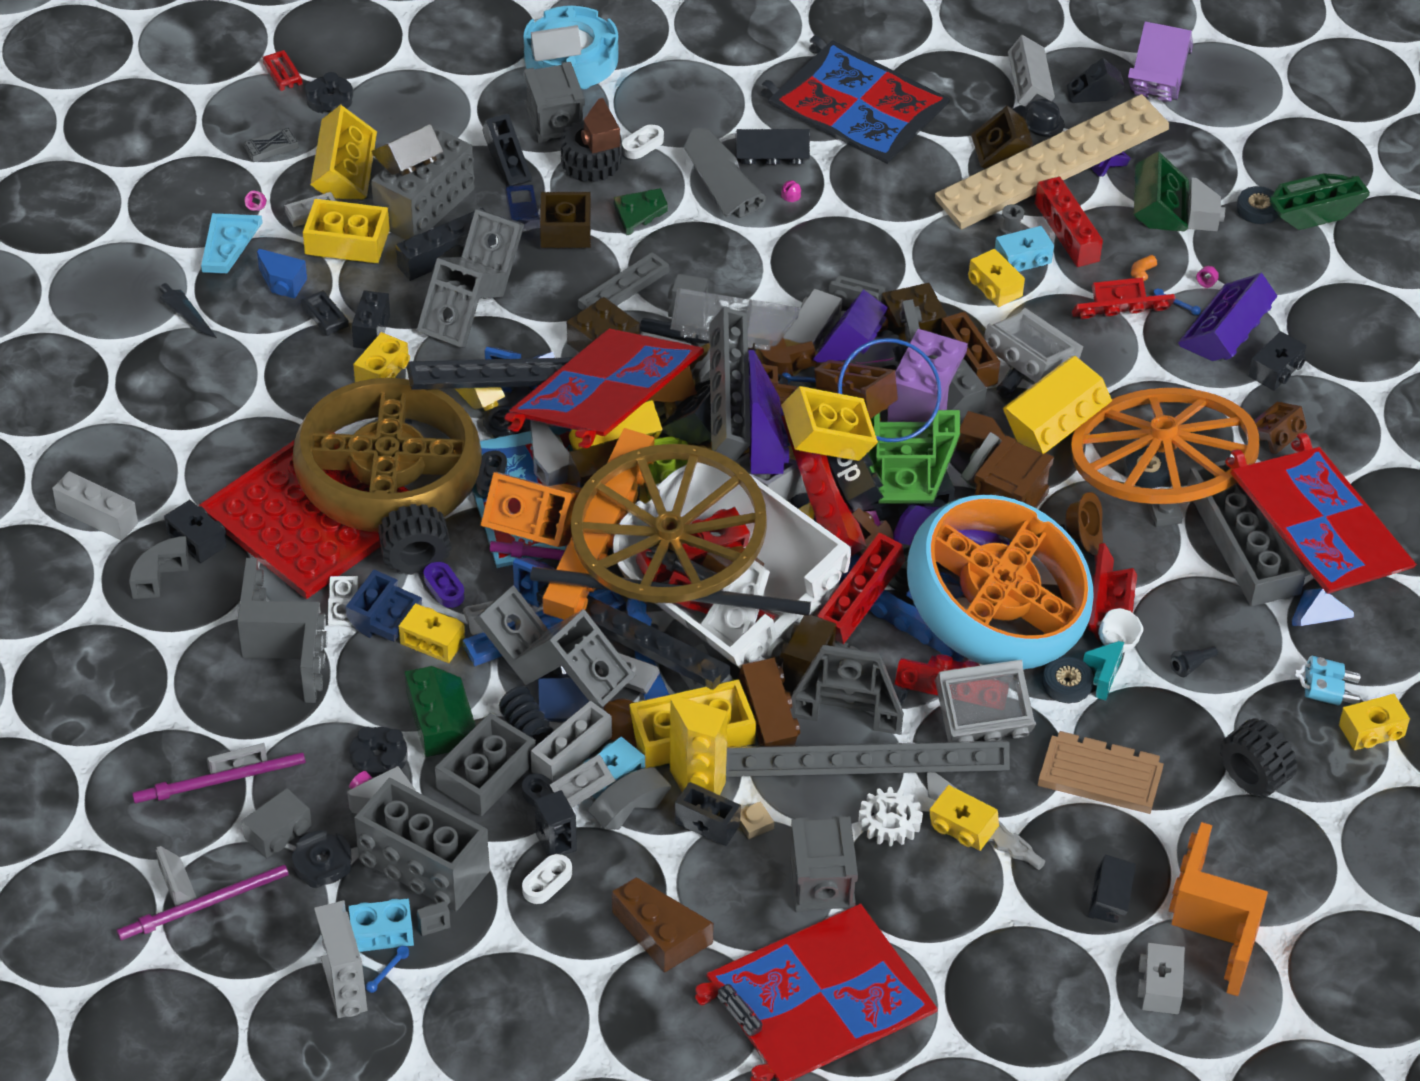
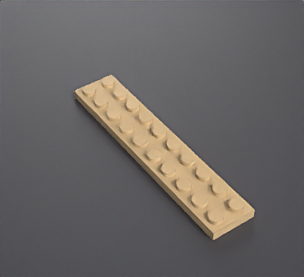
(1055, 157)

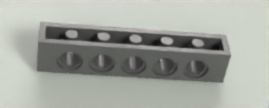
(729, 383)

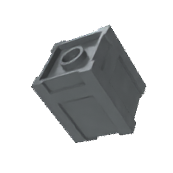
(553, 100)
(823, 863)

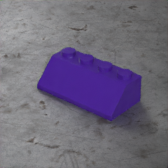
(1229, 318)
(853, 329)

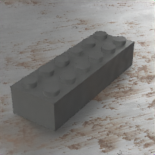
(1249, 542)

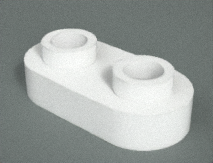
(642, 141)
(544, 880)

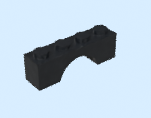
(420, 253)

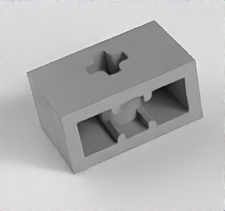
(1162, 978)

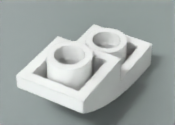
(341, 592)

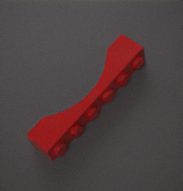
(826, 499)

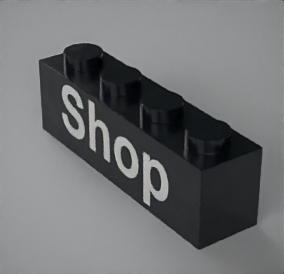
(857, 480)

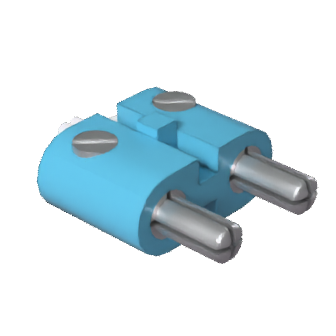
(1325, 681)

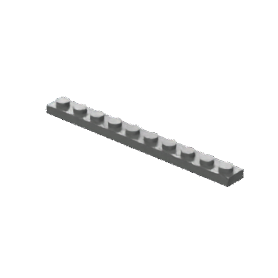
(867, 758)

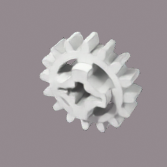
(890, 816)

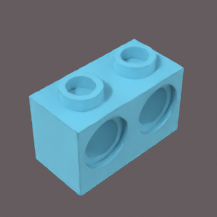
(381, 931)

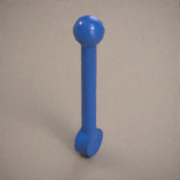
(1195, 310)
(798, 379)
(402, 953)

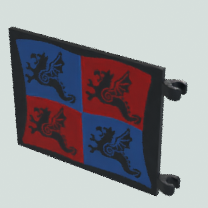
(856, 100)

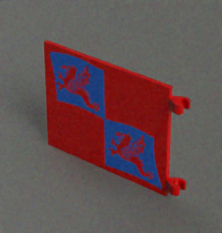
(604, 384)
(1321, 516)
(822, 994)

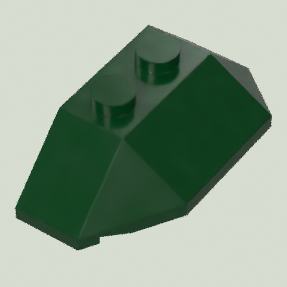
(1318, 199)

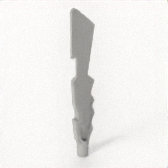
(1001, 837)

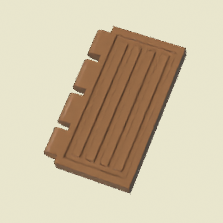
(1101, 773)

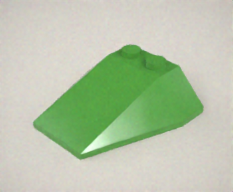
(916, 466)

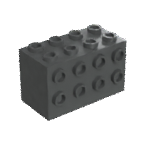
(429, 192)
(422, 844)

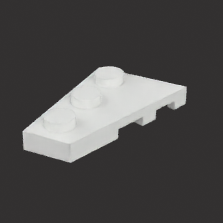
(732, 622)

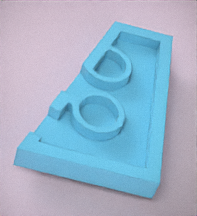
(227, 240)

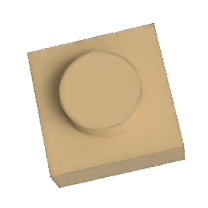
(755, 820)

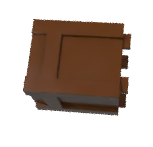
(1015, 473)

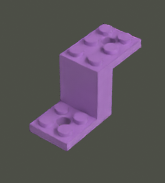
(1160, 61)
(917, 381)

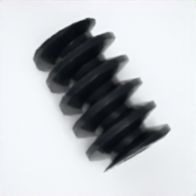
(525, 714)

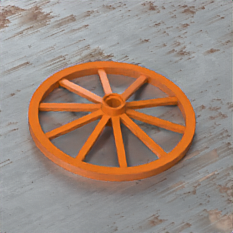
(1164, 435)

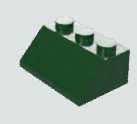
(1161, 194)
(438, 709)

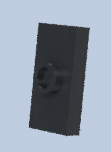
(325, 313)

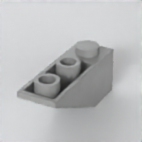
(549, 455)

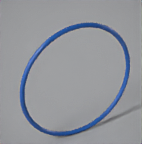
(928, 361)

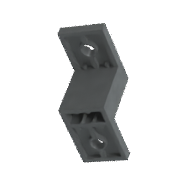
(466, 279)
(282, 629)
(571, 643)

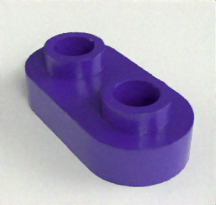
(448, 588)

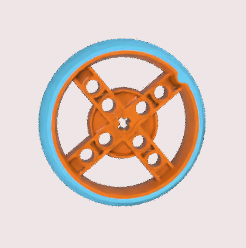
(1000, 581)

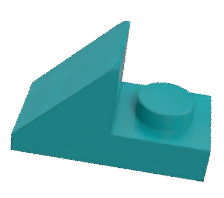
(1104, 665)

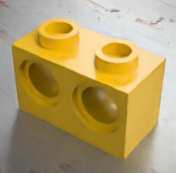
(382, 359)

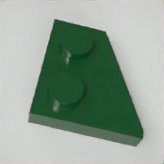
(640, 208)

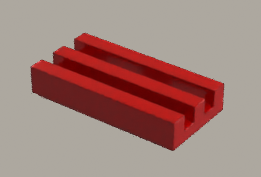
(287, 81)

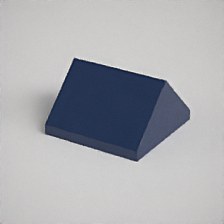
(559, 697)

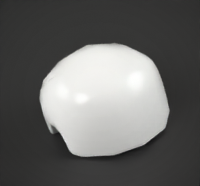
(1120, 626)

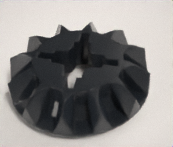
(493, 419)

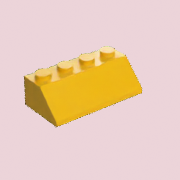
(343, 155)
(1057, 405)
(652, 720)
(698, 744)

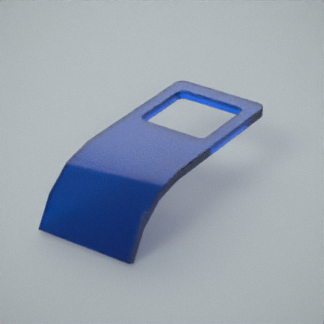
(524, 210)

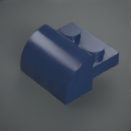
(380, 606)

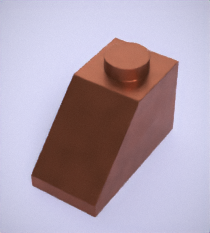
(600, 128)

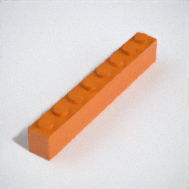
(567, 600)

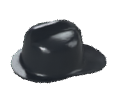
(1042, 117)

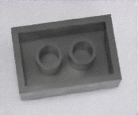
(485, 764)

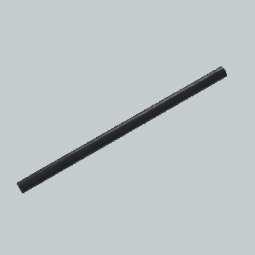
(720, 597)

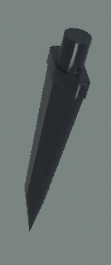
(180, 304)

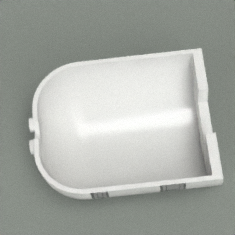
(797, 551)

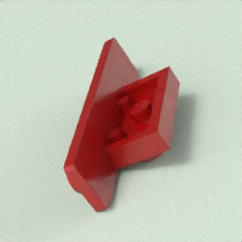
(1121, 296)
(1110, 589)
(922, 676)

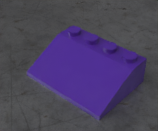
(768, 435)

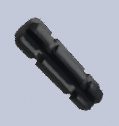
(739, 1010)

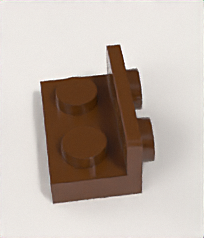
(1280, 425)

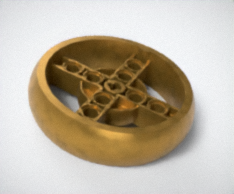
(385, 451)

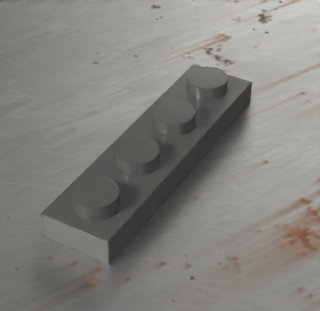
(628, 281)

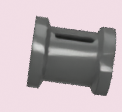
(1012, 219)

